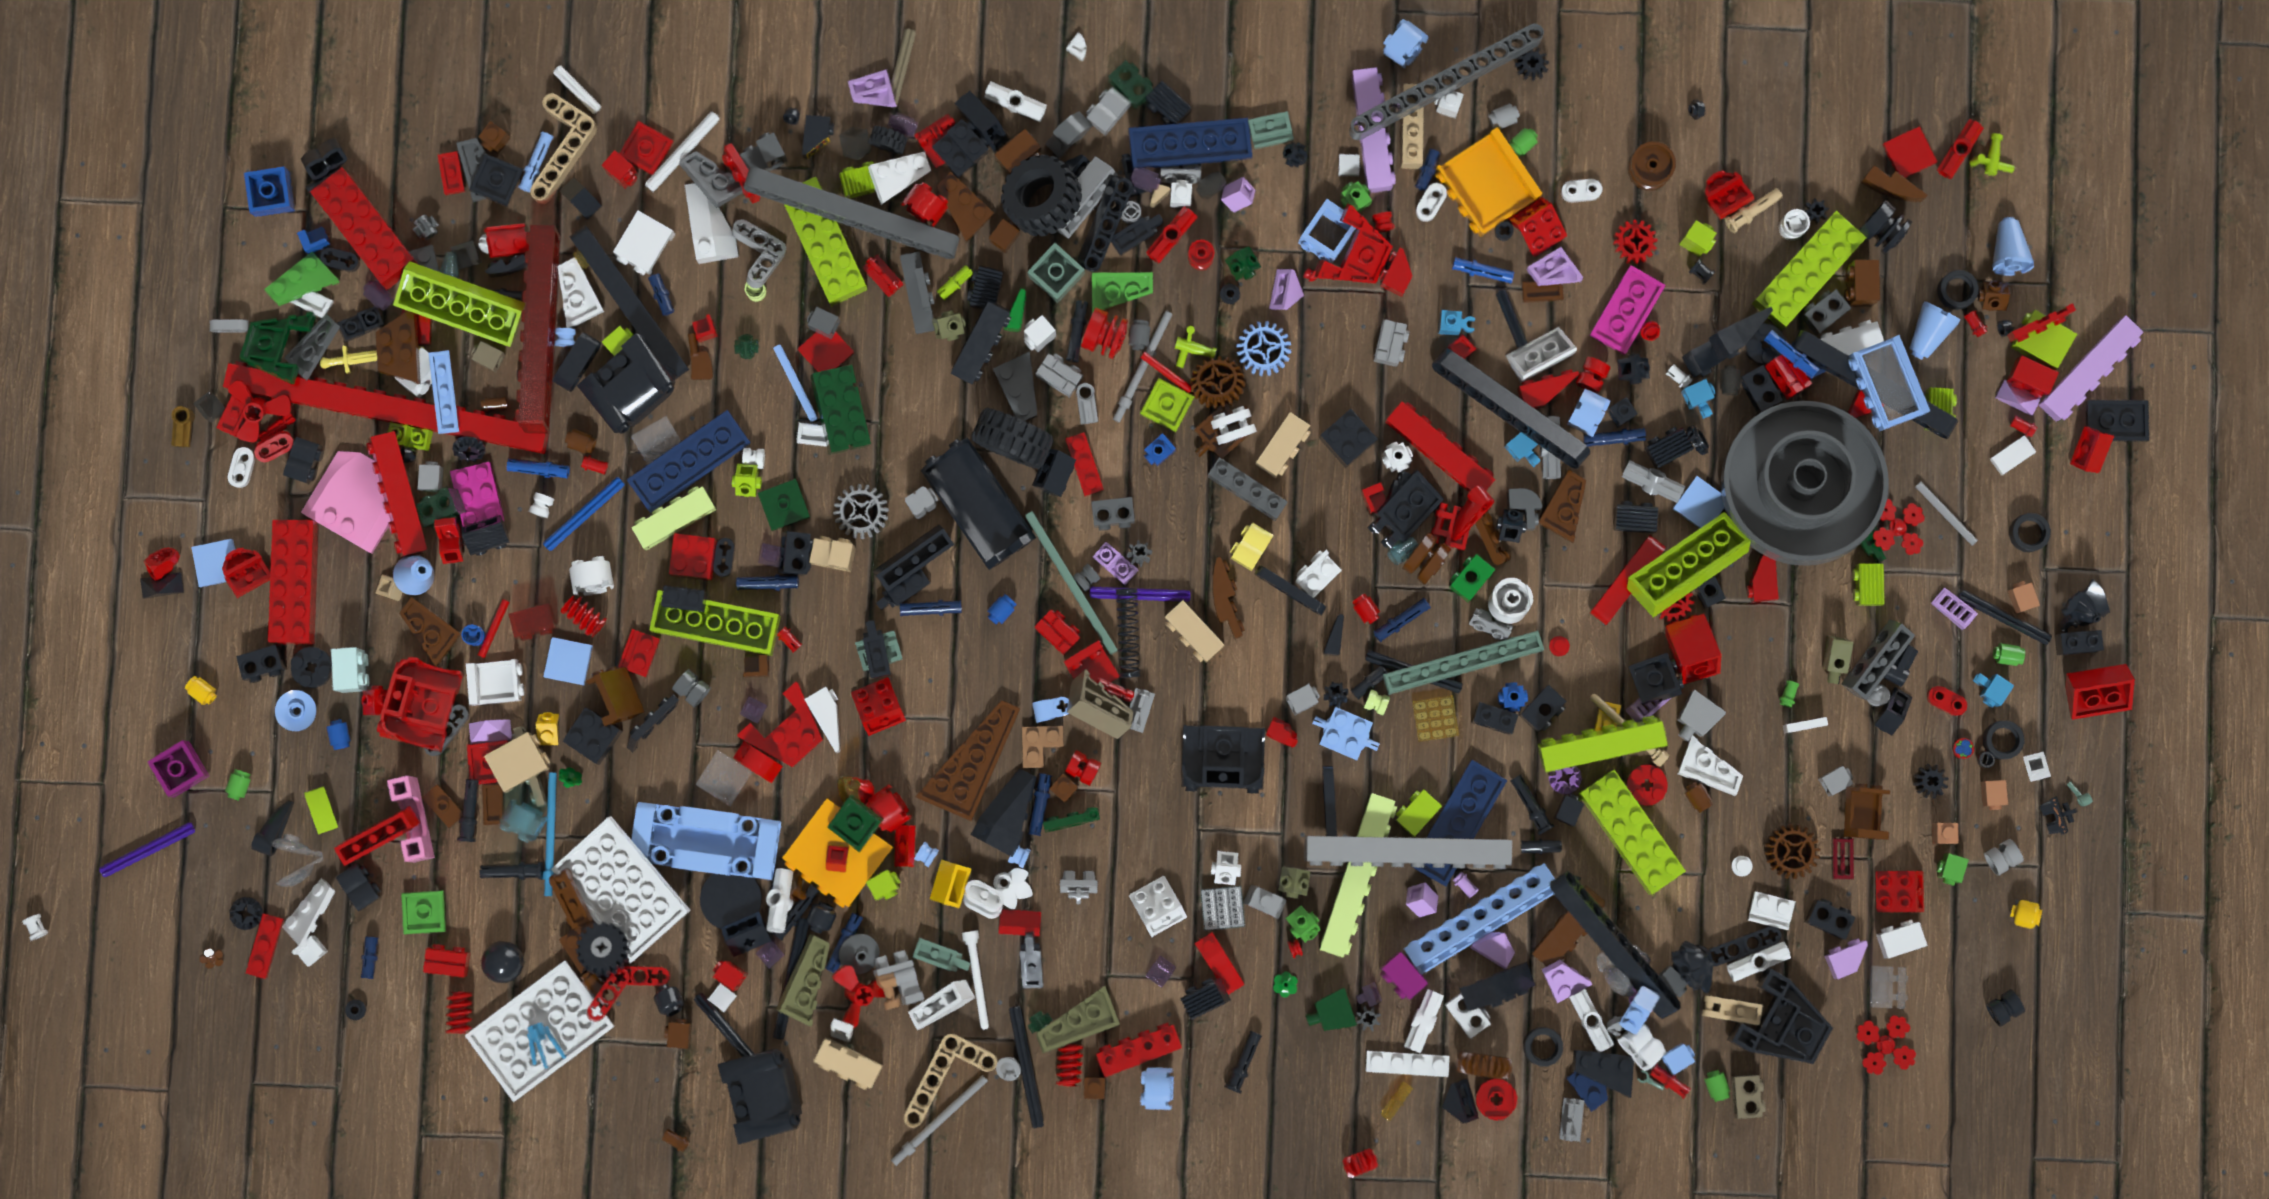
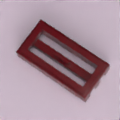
(1842, 858)

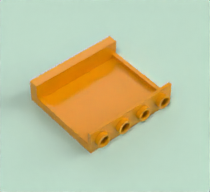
(1488, 182)
(810, 852)

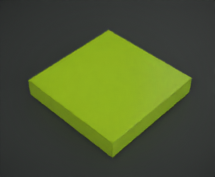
(1167, 405)

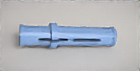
(536, 160)

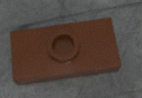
(443, 806)

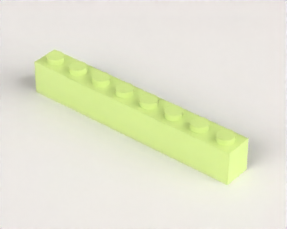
(1355, 880)

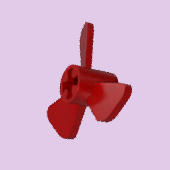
(251, 428)
(847, 978)

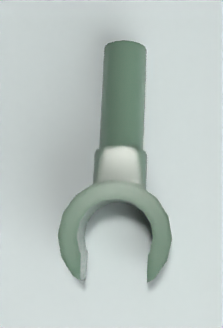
(2083, 800)
(1649, 1080)

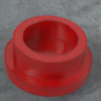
(1650, 331)
(1559, 646)

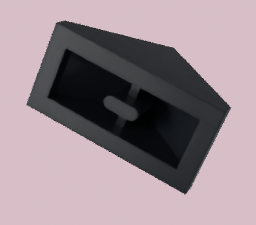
(580, 198)

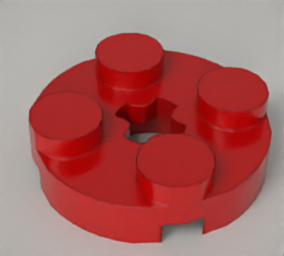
(1654, 776)
(1504, 1107)

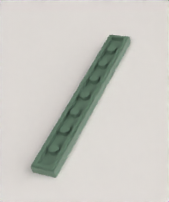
(1071, 583)
(1463, 662)

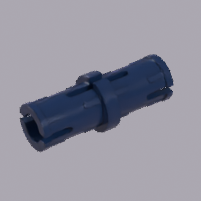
(1427, 169)
(661, 294)
(369, 957)

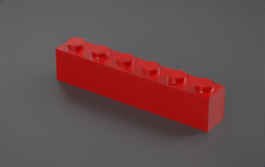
(1438, 448)
(397, 494)

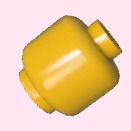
(2026, 914)

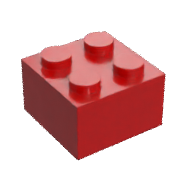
(692, 557)

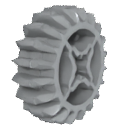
(868, 505)

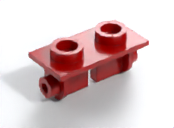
(882, 275)

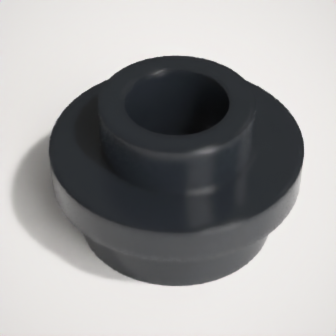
(1696, 109)
(1230, 300)
(361, 1013)

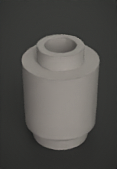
(1503, 116)

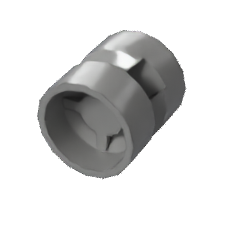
(2003, 857)

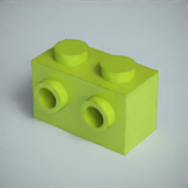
(1699, 238)
(884, 885)

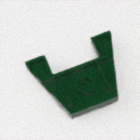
(267, 342)

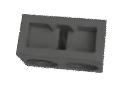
(1827, 314)
(1112, 506)

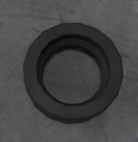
(1970, 280)
(2045, 536)
(2019, 739)
(1558, 1046)

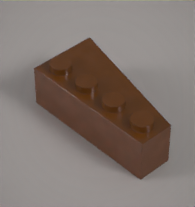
(1562, 936)

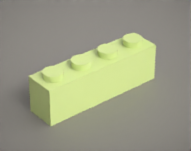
(673, 518)

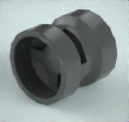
(1090, 574)

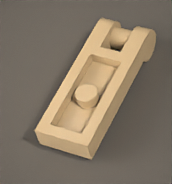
(1733, 1010)

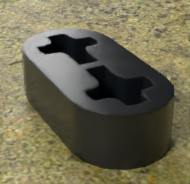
(340, 255)
(719, 557)

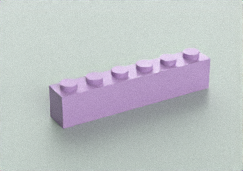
(1374, 147)
(2091, 369)

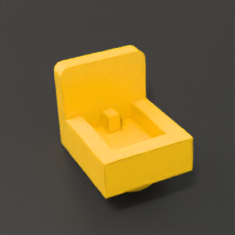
(547, 728)

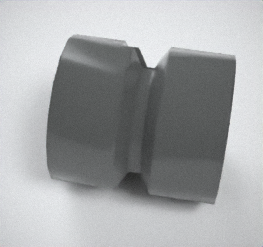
(693, 690)

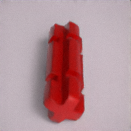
(278, 425)
(1116, 690)

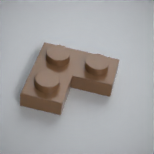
(1035, 739)

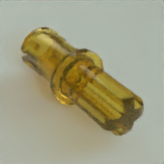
(1396, 1101)

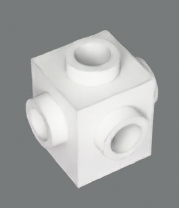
(1397, 464)
(1226, 868)

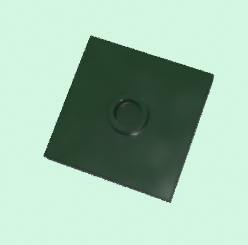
(783, 505)
(855, 823)

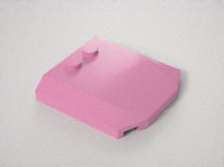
(350, 501)

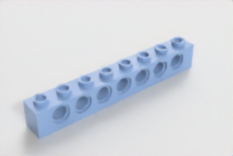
(1476, 928)

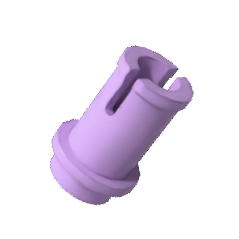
(1465, 884)

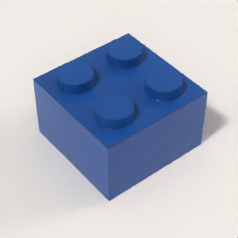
(269, 191)

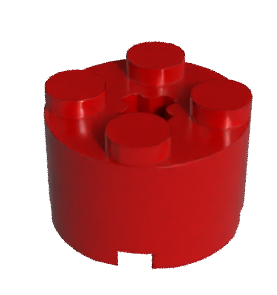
(925, 204)
(889, 807)

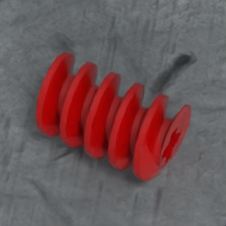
(583, 616)
(459, 1012)
(1069, 1065)

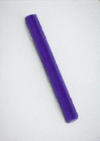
(1143, 594)
(146, 850)

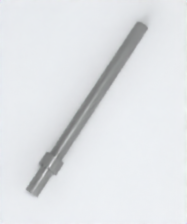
(1125, 402)
(909, 1147)

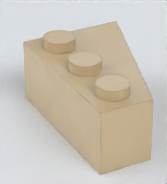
(848, 1063)

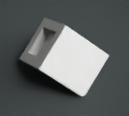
(312, 952)

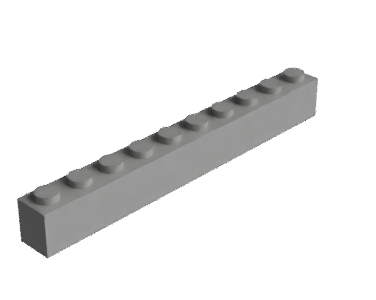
(1408, 850)

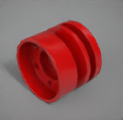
(1104, 333)

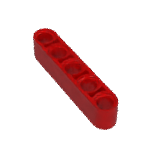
(1617, 591)

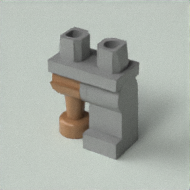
(901, 975)

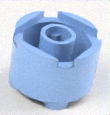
(1404, 43)
(1588, 412)
(1158, 1088)

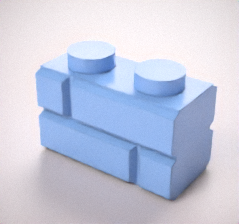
(1639, 1010)

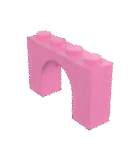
(418, 841)

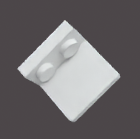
(1318, 574)
(1157, 906)

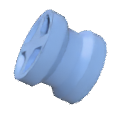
(565, 337)
(926, 854)
(1020, 856)

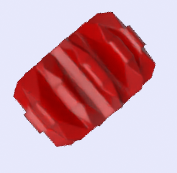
(1360, 1163)

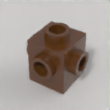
(1994, 295)

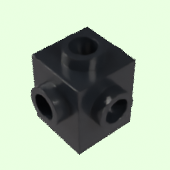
(1633, 369)
(1511, 525)

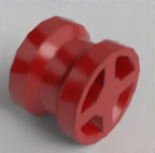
(1383, 221)

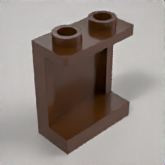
(617, 694)
(1864, 812)

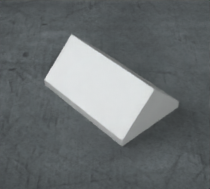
(1541, 354)

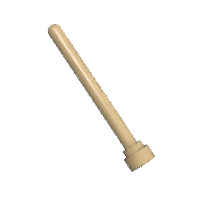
(1658, 756)

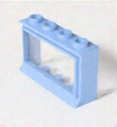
(1888, 383)

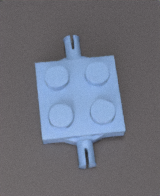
(1346, 733)

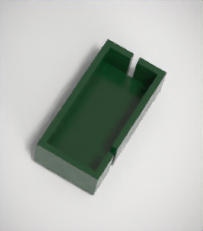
(840, 409)

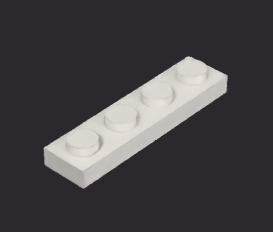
(1407, 1063)

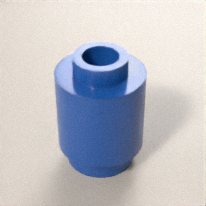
(1001, 609)
(338, 734)

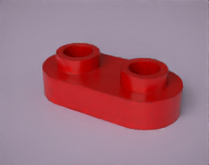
(274, 446)
(1947, 701)

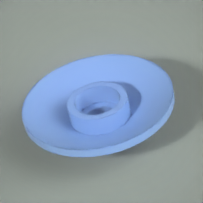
(285, 710)

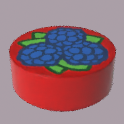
(1963, 748)

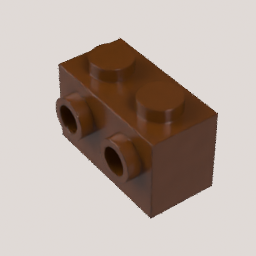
(1017, 150)

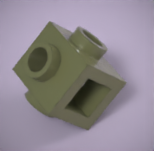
(949, 325)
(1294, 882)

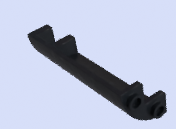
(977, 503)

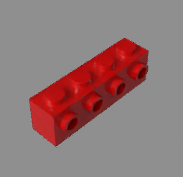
(1139, 1050)

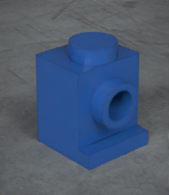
(1167, 450)

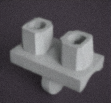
(1078, 888)

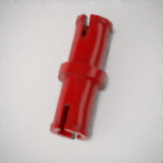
(1670, 1081)

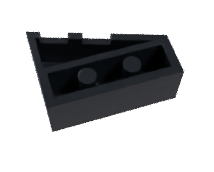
(1498, 987)

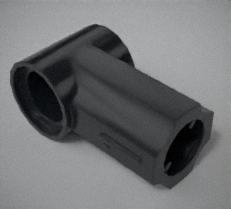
(1900, 670)

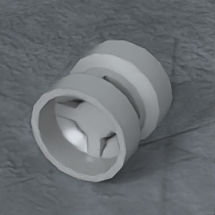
(1129, 215)

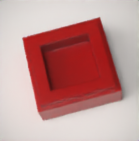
(1462, 347)

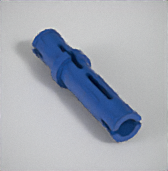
(1475, 268)
(1798, 359)
(546, 469)

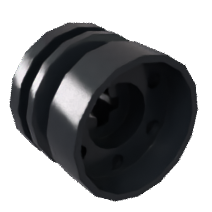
(1885, 227)

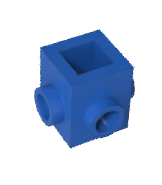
(1507, 702)

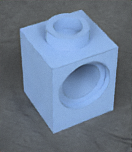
(1678, 1058)

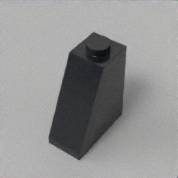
(982, 119)

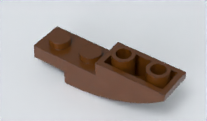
(1222, 590)

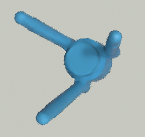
(536, 1034)

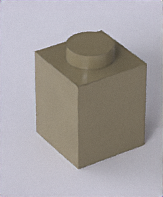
(487, 356)

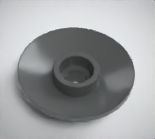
(853, 947)

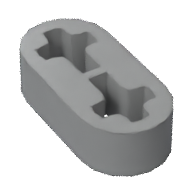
(229, 326)

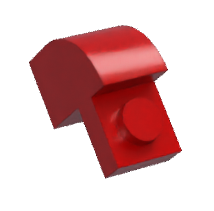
(449, 540)
(757, 762)

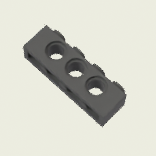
(1247, 489)
(1878, 659)

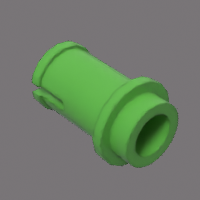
(1789, 694)

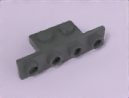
(918, 295)

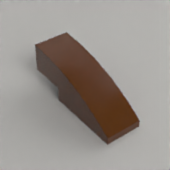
(1893, 186)

